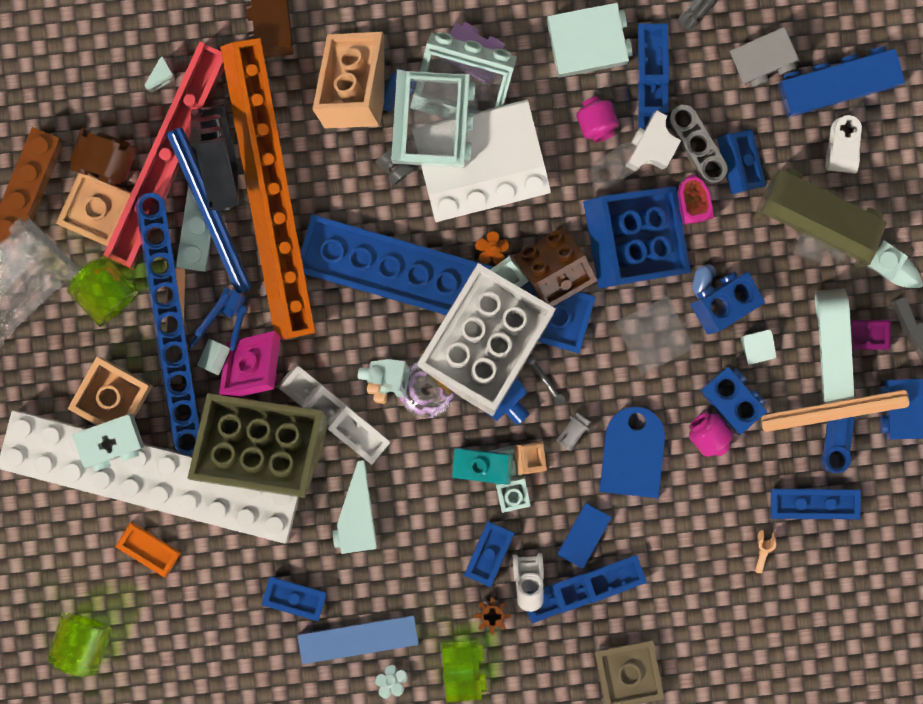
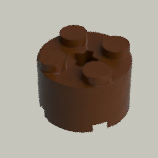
(102, 155)

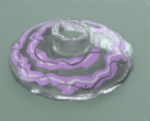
(425, 405)

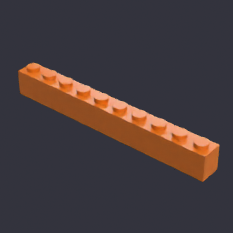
(267, 188)

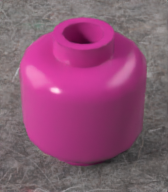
(597, 119)
(710, 434)

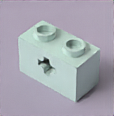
(90, 442)

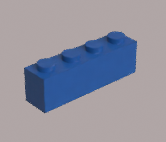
(841, 82)

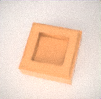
(530, 458)

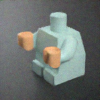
(385, 377)

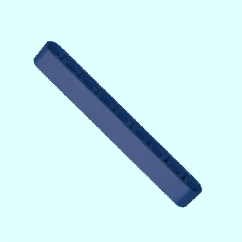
(161, 310)

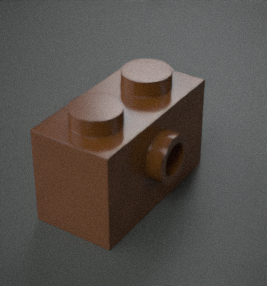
(272, 26)

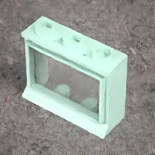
(487, 68)
(432, 119)

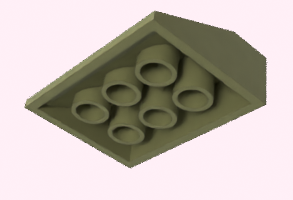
(257, 445)

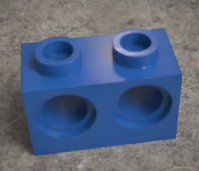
(729, 307)
(728, 405)

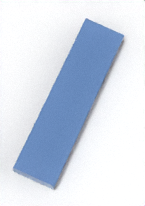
(358, 639)

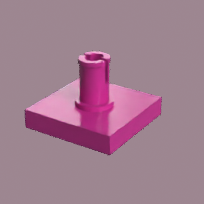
(251, 365)

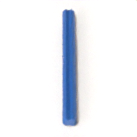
(213, 217)

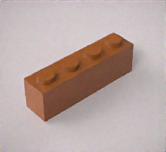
(29, 179)

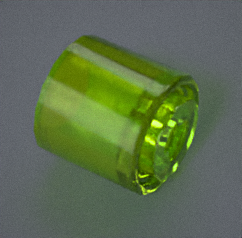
(101, 290)
(78, 645)

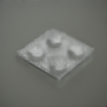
(654, 335)

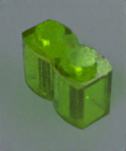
(461, 669)

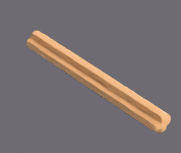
(835, 410)

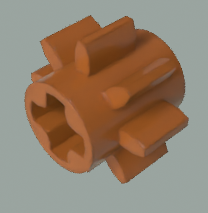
(498, 621)

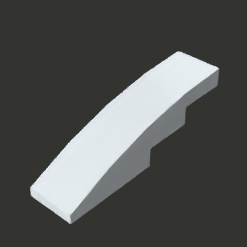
(341, 419)

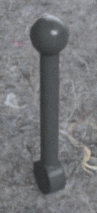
(559, 399)

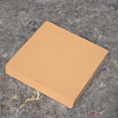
(93, 208)

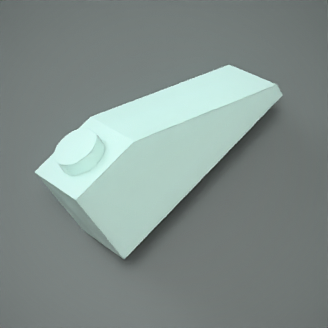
(356, 519)

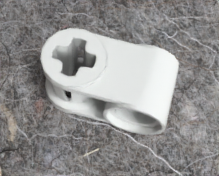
(843, 151)
(529, 577)

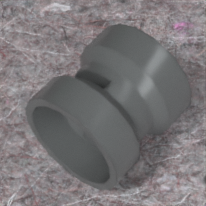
(398, 173)

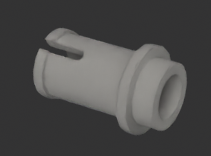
(573, 431)

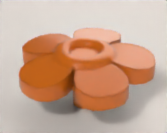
(491, 248)

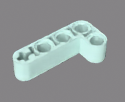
(835, 344)

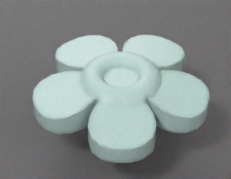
(391, 682)

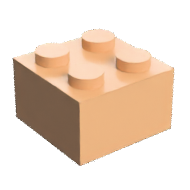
(109, 393)

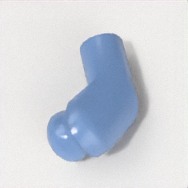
(703, 278)

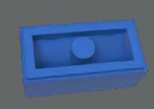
(742, 161)

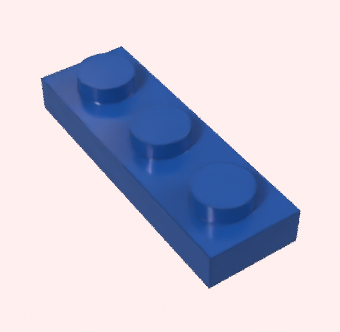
(815, 503)

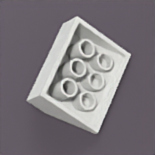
(502, 167)
(486, 339)

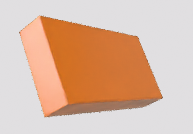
(148, 549)

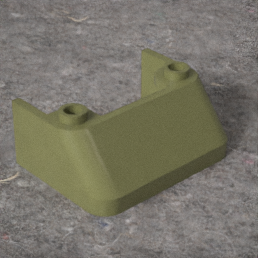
(822, 216)

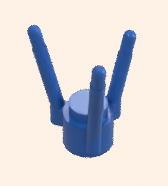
(228, 305)

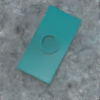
(482, 466)

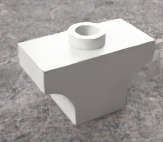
(653, 144)

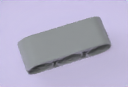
(696, 129)

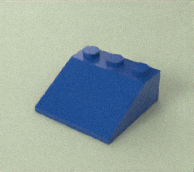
(636, 236)

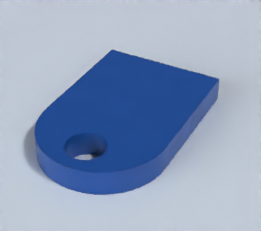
(632, 456)

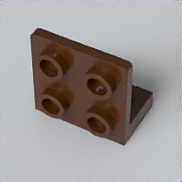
(555, 267)

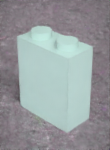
(589, 40)

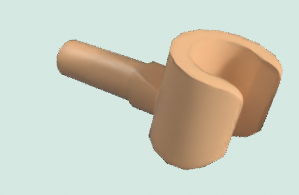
(765, 548)

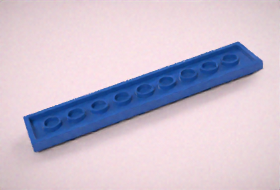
(417, 275)

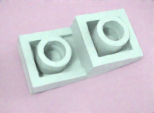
(513, 495)

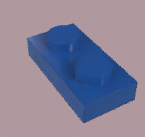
(489, 554)
(294, 598)

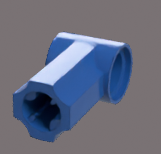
(838, 439)

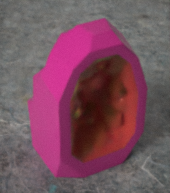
(694, 200)

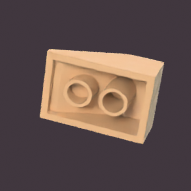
(351, 81)

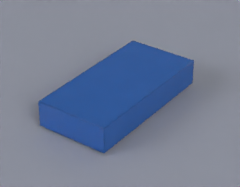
(584, 535)

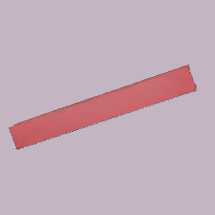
(162, 162)

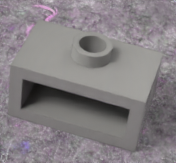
(764, 57)

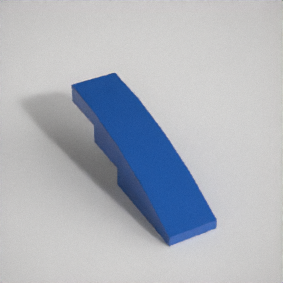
(652, 72)
(589, 587)

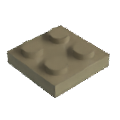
(629, 673)

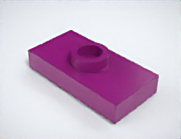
(870, 334)

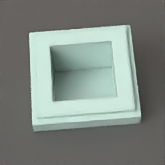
(160, 76)
(758, 346)

